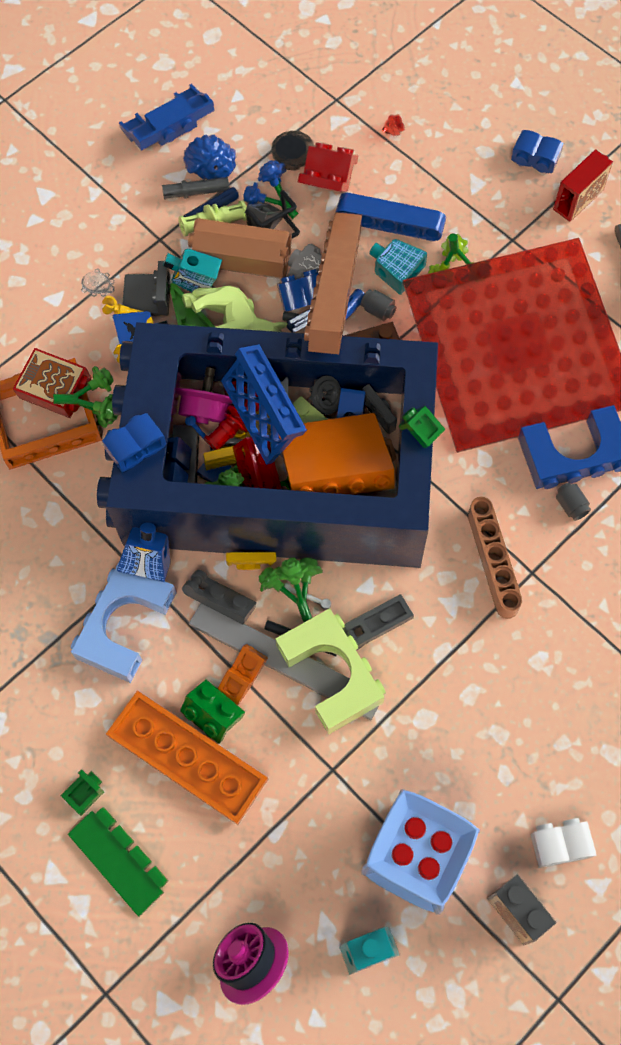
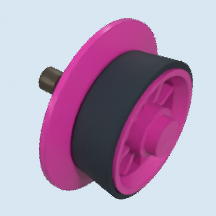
(250, 962)

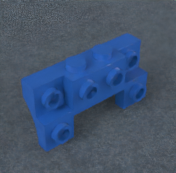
(169, 119)

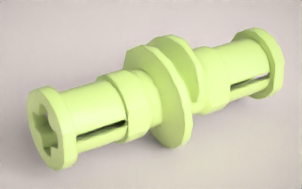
(222, 214)

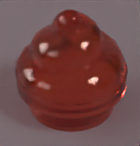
(393, 125)

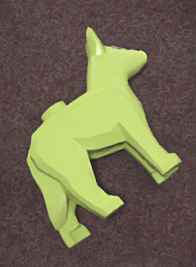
(234, 305)

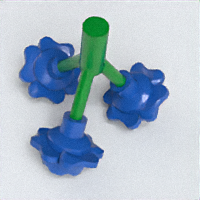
(271, 173)

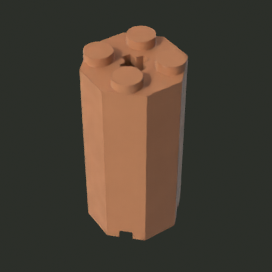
(243, 247)

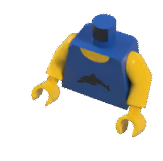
(125, 320)

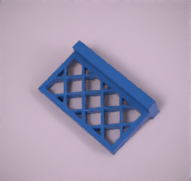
(271, 399)

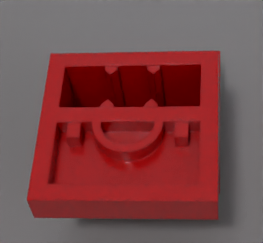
(328, 167)

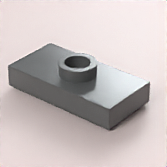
(380, 408)

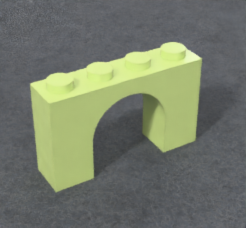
(326, 634)

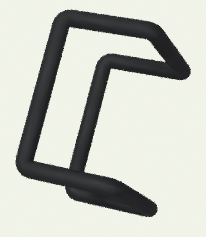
(249, 215)

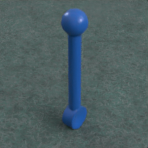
(191, 421)

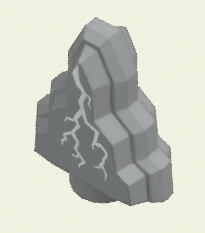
(304, 260)

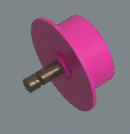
(203, 403)

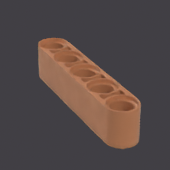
(493, 568)

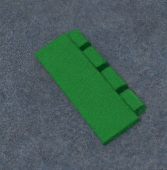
(119, 867)

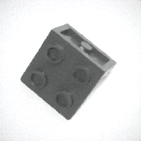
(148, 291)

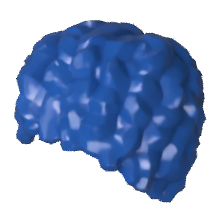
(206, 153)

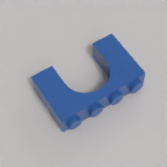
(552, 468)

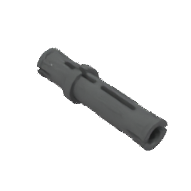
(195, 188)

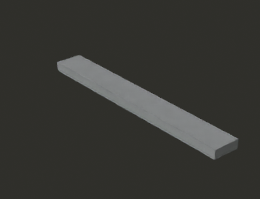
(235, 635)

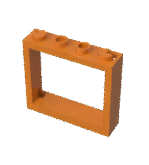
(49, 445)

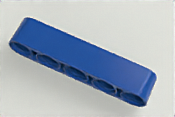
(394, 216)

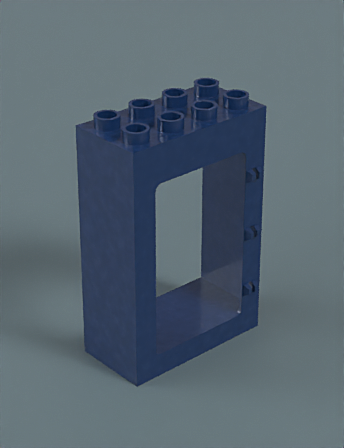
(261, 518)

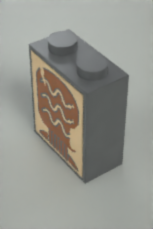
(521, 910)

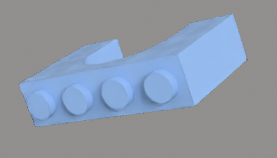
(93, 644)

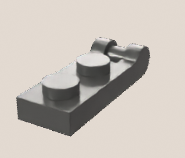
(218, 597)
(379, 620)

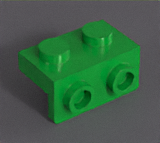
(211, 710)

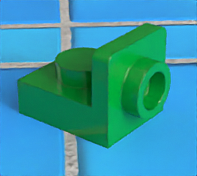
(422, 425)

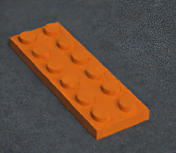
(187, 757)

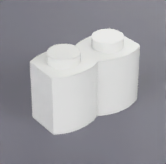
(563, 843)

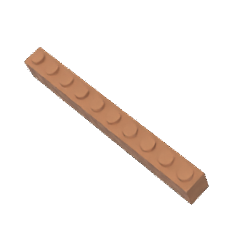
(333, 284)

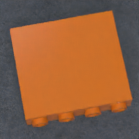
(340, 457)

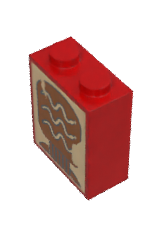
(582, 185)
(47, 376)

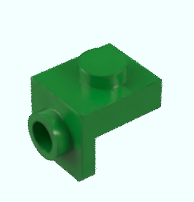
(83, 792)

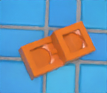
(242, 673)

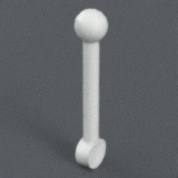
(325, 603)

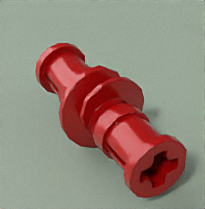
(228, 427)

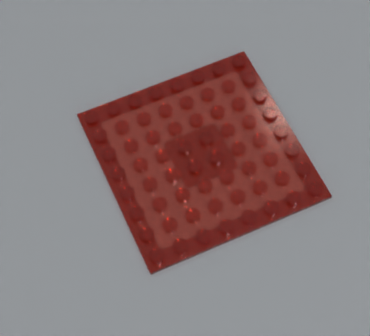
(518, 342)

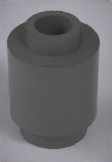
(378, 304)
(573, 501)

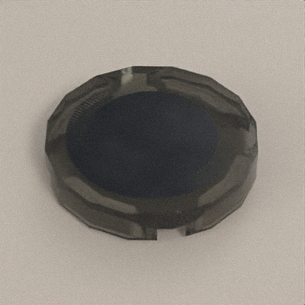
(291, 149)

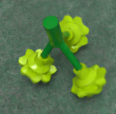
(454, 249)

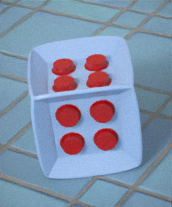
(420, 851)

